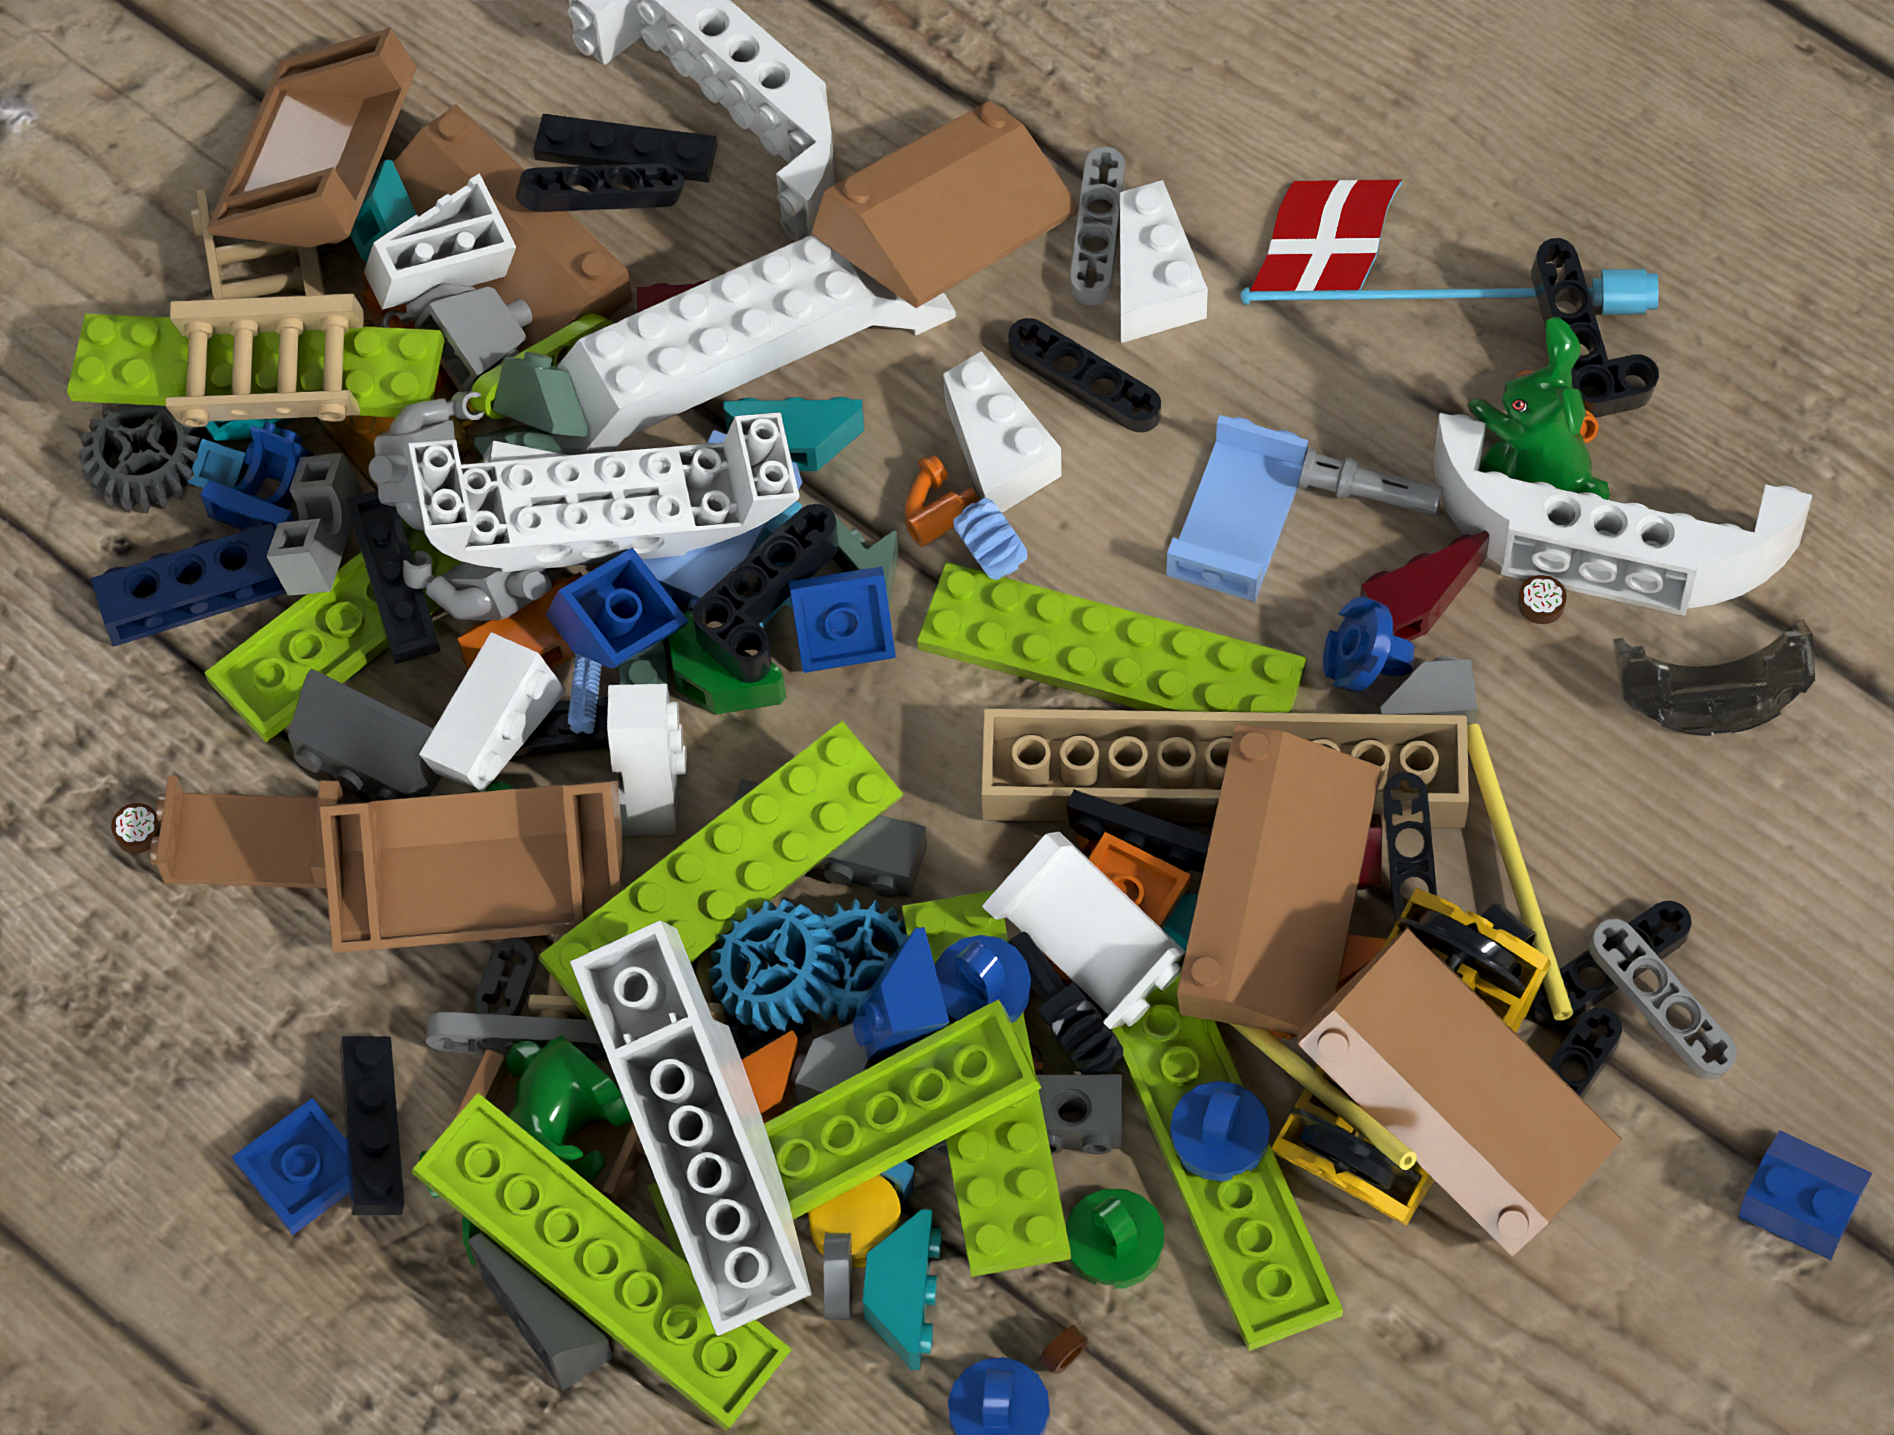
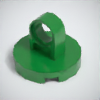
(1115, 1238)

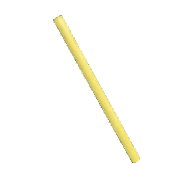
(1516, 868)
(1330, 1095)

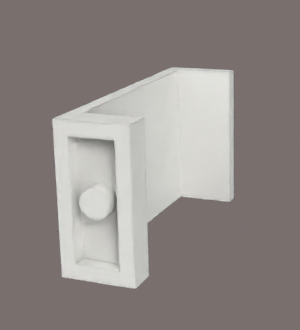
(1088, 928)

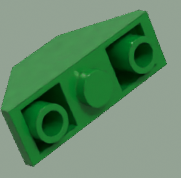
(711, 685)

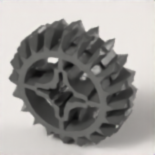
(144, 467)

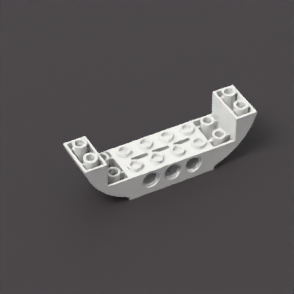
(741, 70)
(606, 502)
(1607, 544)

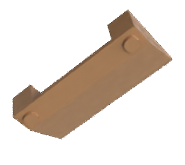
(316, 143)
(945, 205)
(555, 261)
(470, 865)
(1277, 882)
(1458, 1090)

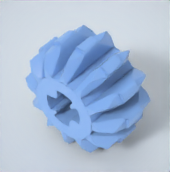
(990, 538)

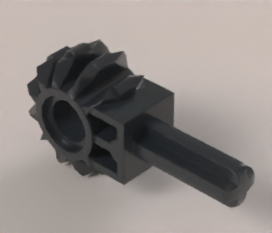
(1069, 1014)

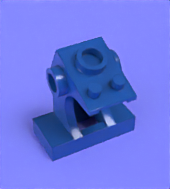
(270, 457)

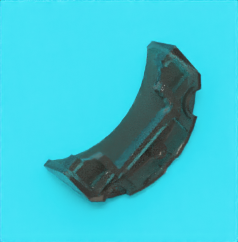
(1718, 696)

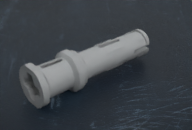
(1348, 479)

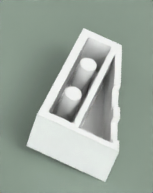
(451, 243)
(1157, 267)
(999, 435)
(491, 713)
(646, 756)

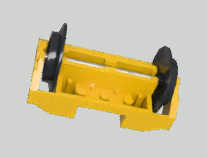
(1473, 953)

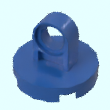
(1365, 647)
(980, 972)
(1220, 1130)
(998, 1399)

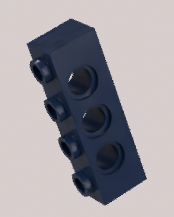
(179, 603)

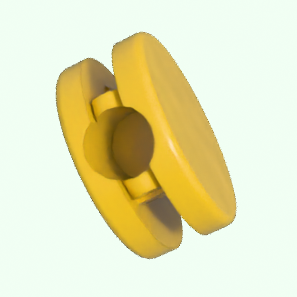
(865, 1211)

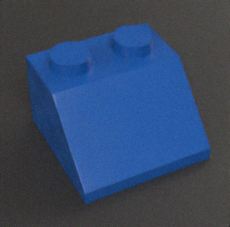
(615, 611)
(902, 1002)
(1804, 1194)

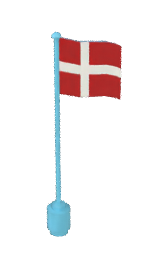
(1332, 234)

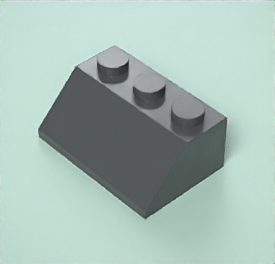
(360, 741)
(554, 1329)

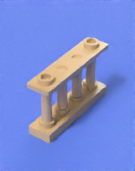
(304, 278)
(244, 320)

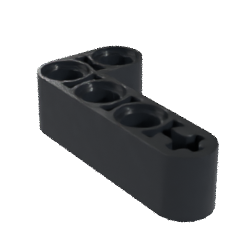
(1594, 367)
(808, 543)

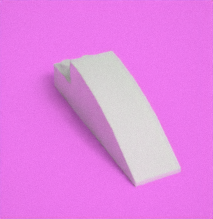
(696, 1124)

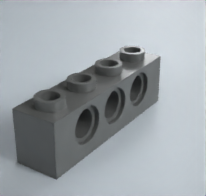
(1091, 1095)

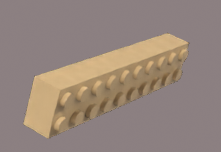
(1178, 759)

